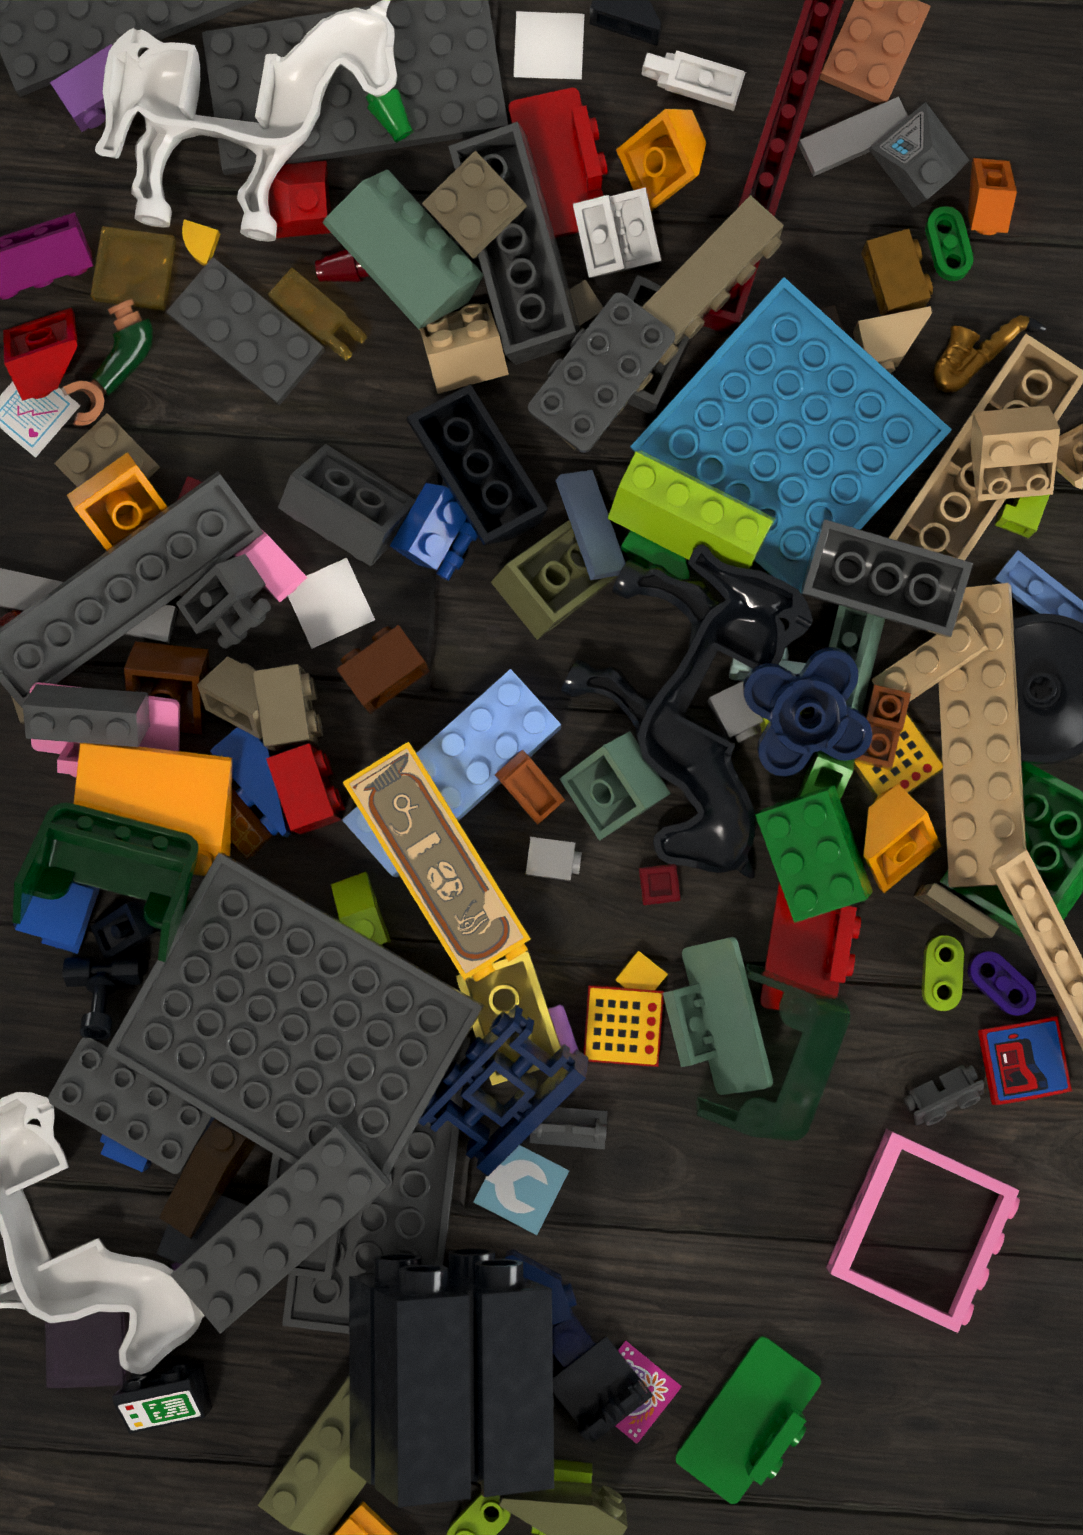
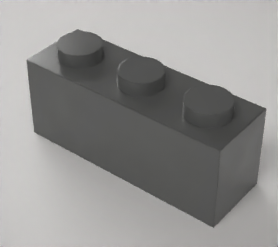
(86, 715)

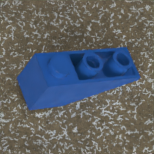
(254, 777)

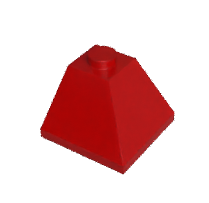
(300, 199)
(40, 353)

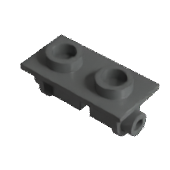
(958, 1091)
(572, 1128)

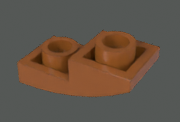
(886, 716)

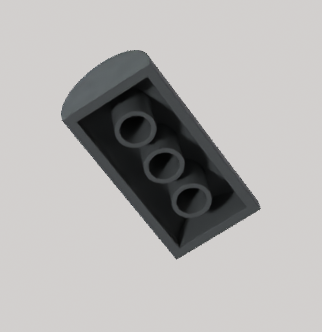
(886, 578)

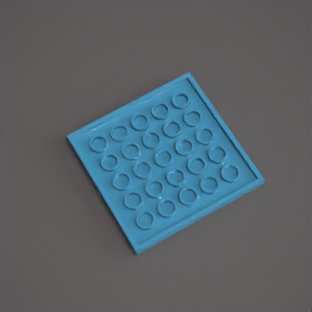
(795, 427)

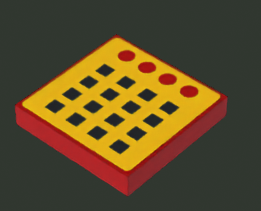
(623, 1025)

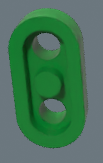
(950, 245)

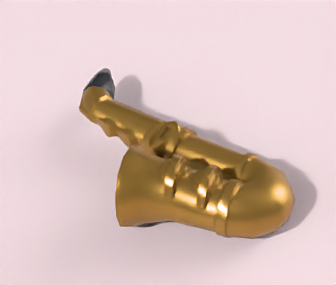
(962, 361)

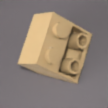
(464, 348)
(1014, 452)

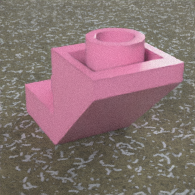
(273, 566)

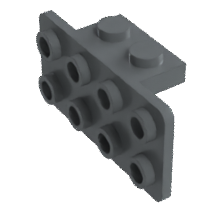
(600, 372)
(128, 1107)

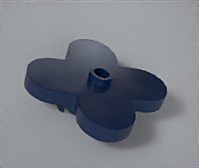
(831, 726)

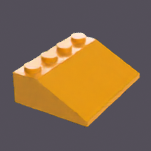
(161, 789)

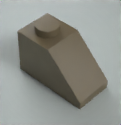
(232, 695)

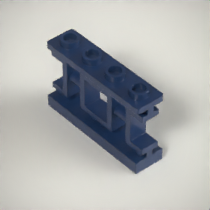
(524, 1110)

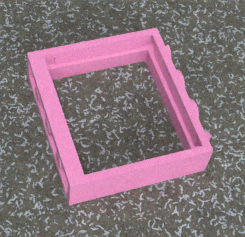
(865, 1206)

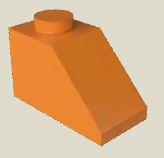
(991, 196)

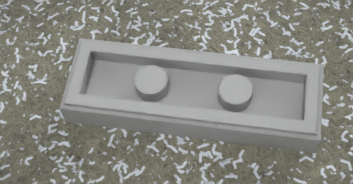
(851, 137)

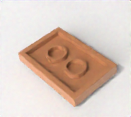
(874, 47)

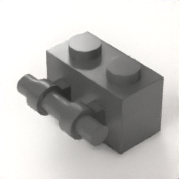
(222, 594)

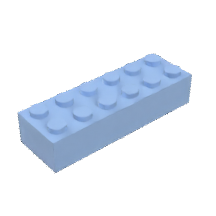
(473, 750)

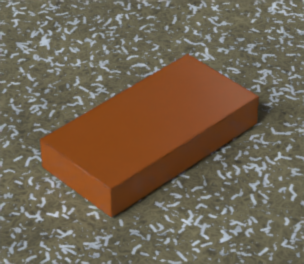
(529, 787)

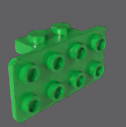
(750, 1422)

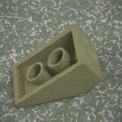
(548, 581)
(570, 1509)

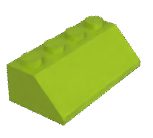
(687, 512)

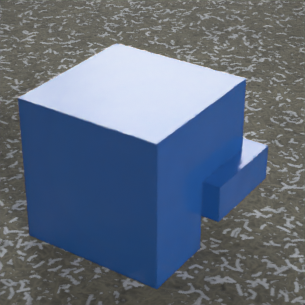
(60, 920)

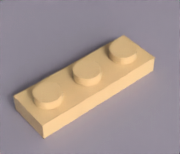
(933, 660)

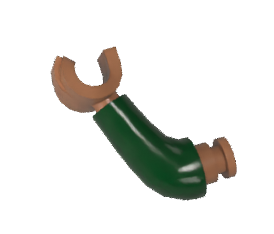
(128, 352)

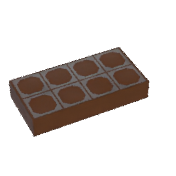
(246, 829)

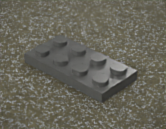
(245, 331)

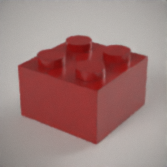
(305, 788)

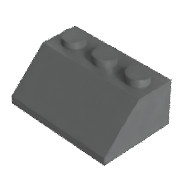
(346, 504)

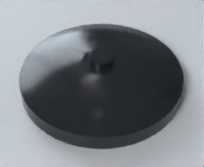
(1049, 687)

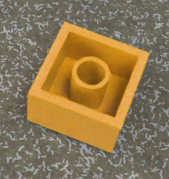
(116, 501)

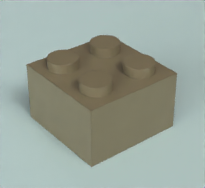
(286, 708)

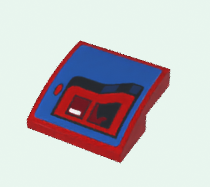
(1024, 1060)

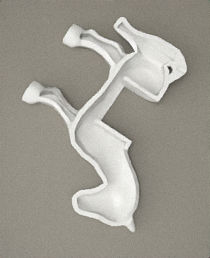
(166, 92)
(86, 1276)

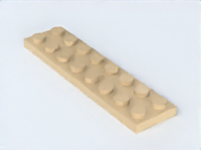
(982, 745)

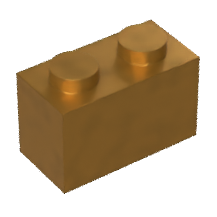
(897, 273)

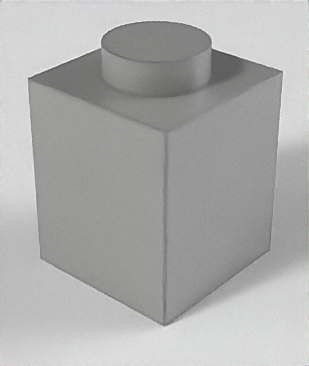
(734, 714)
(552, 859)

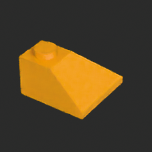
(664, 154)
(897, 837)

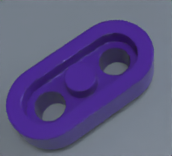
(1001, 982)

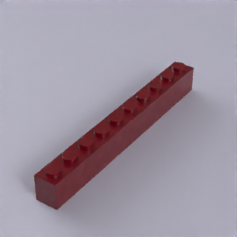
(783, 132)

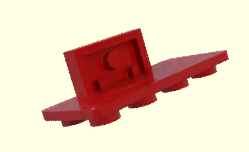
(563, 152)
(810, 950)

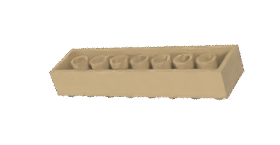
(946, 509)

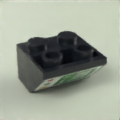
(164, 1397)

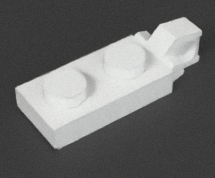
(695, 78)

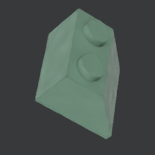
(614, 785)

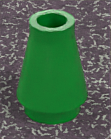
(390, 114)

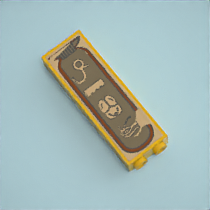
(438, 862)

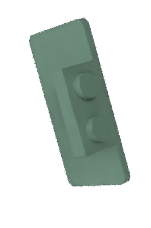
(718, 1018)

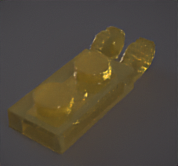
(314, 311)

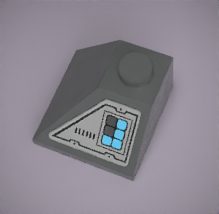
(919, 155)

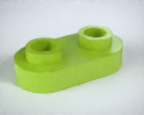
(942, 973)
(475, 1521)

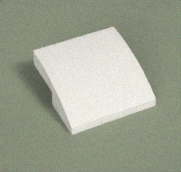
(617, 232)

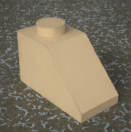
(891, 335)

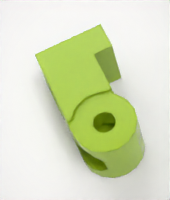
(1023, 515)

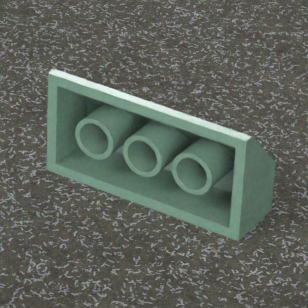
(404, 249)

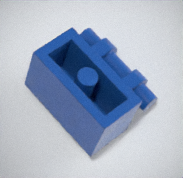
(432, 529)

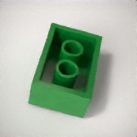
(814, 854)

